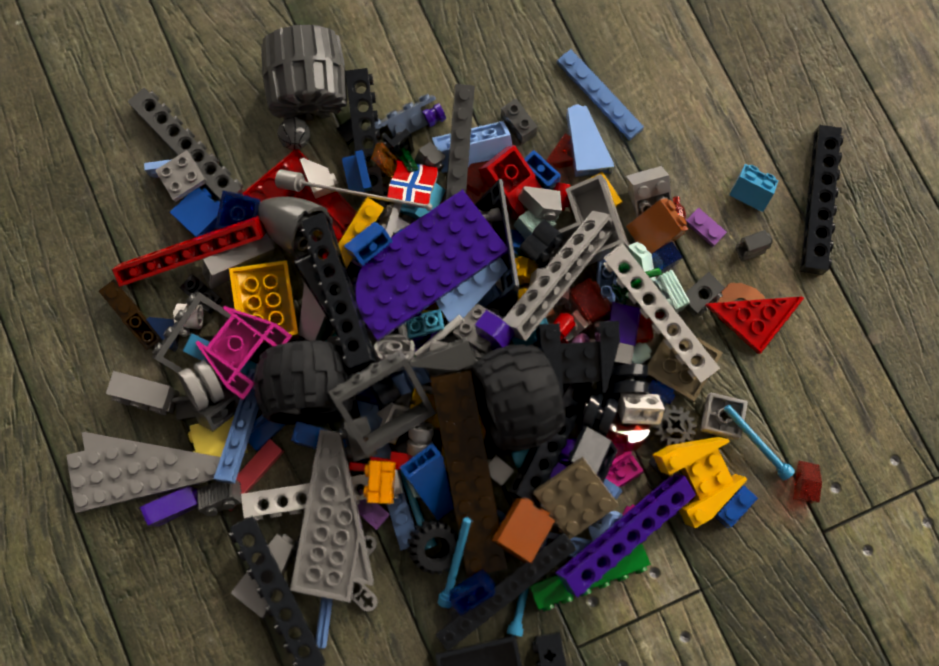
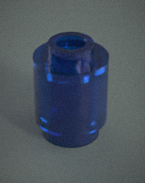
(665, 392)

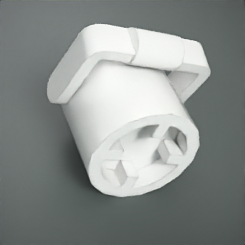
(195, 320)

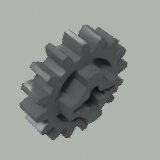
(680, 432)

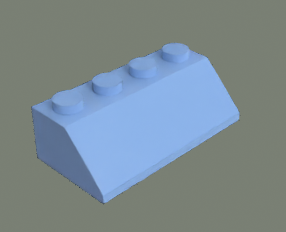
(484, 143)

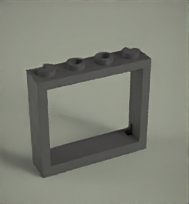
(181, 318)
(399, 424)

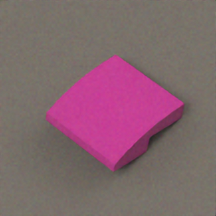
(624, 467)

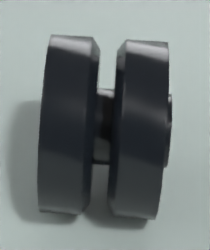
(628, 379)
(595, 413)

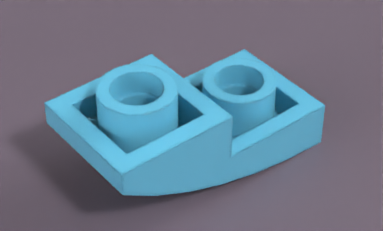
(426, 324)

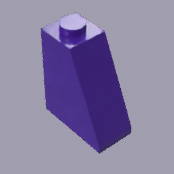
(170, 506)

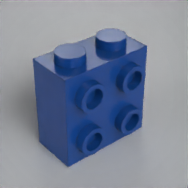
(197, 212)

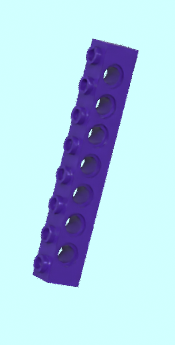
(616, 535)

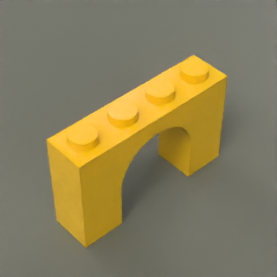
(365, 216)

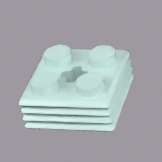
(672, 290)

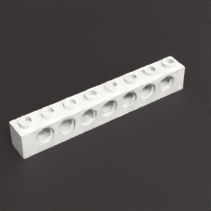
(707, 365)
(252, 501)

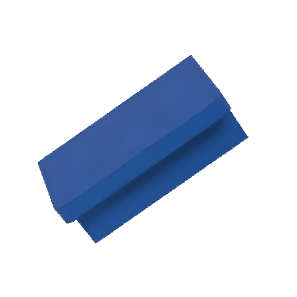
(357, 172)
(262, 432)

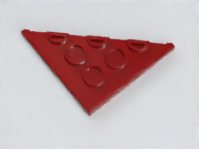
(756, 320)

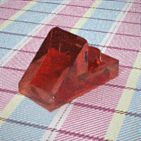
(558, 157)

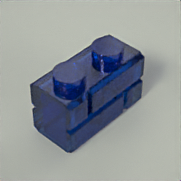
(472, 592)

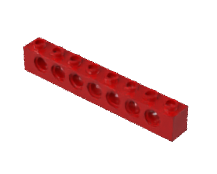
(189, 251)

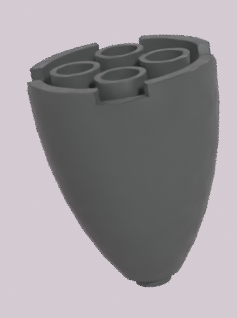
(283, 222)

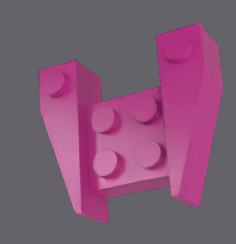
(235, 346)

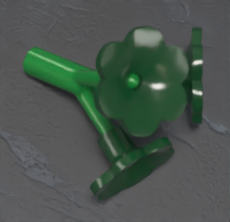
(621, 293)

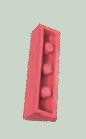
(258, 466)

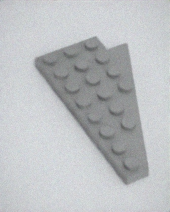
(126, 470)
(332, 539)

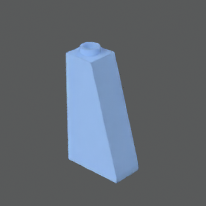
(587, 145)

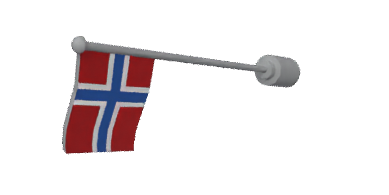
(404, 188)

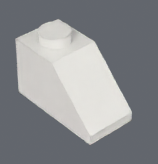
(319, 175)

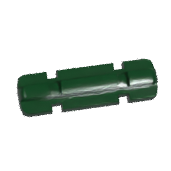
(407, 160)

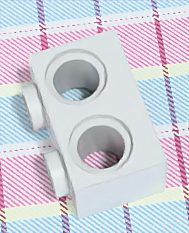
(640, 408)

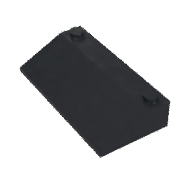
(492, 199)

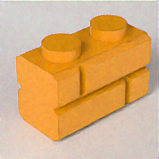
(380, 482)

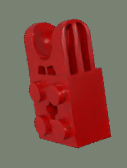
(518, 176)

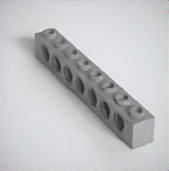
(559, 274)

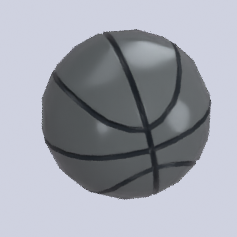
(293, 133)

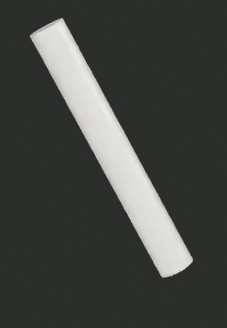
(441, 334)

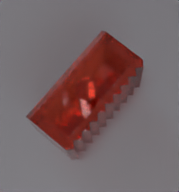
(590, 301)

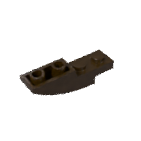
(130, 314)

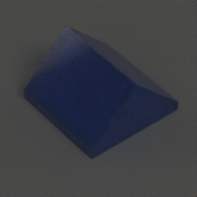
(236, 208)

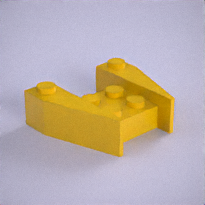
(706, 474)

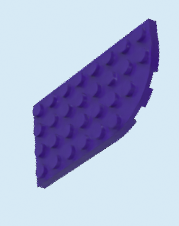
(425, 264)

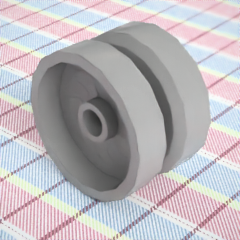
(201, 385)

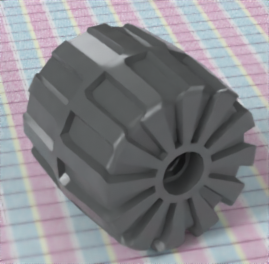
(303, 72)

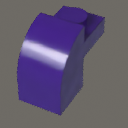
(494, 330)

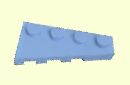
(469, 293)

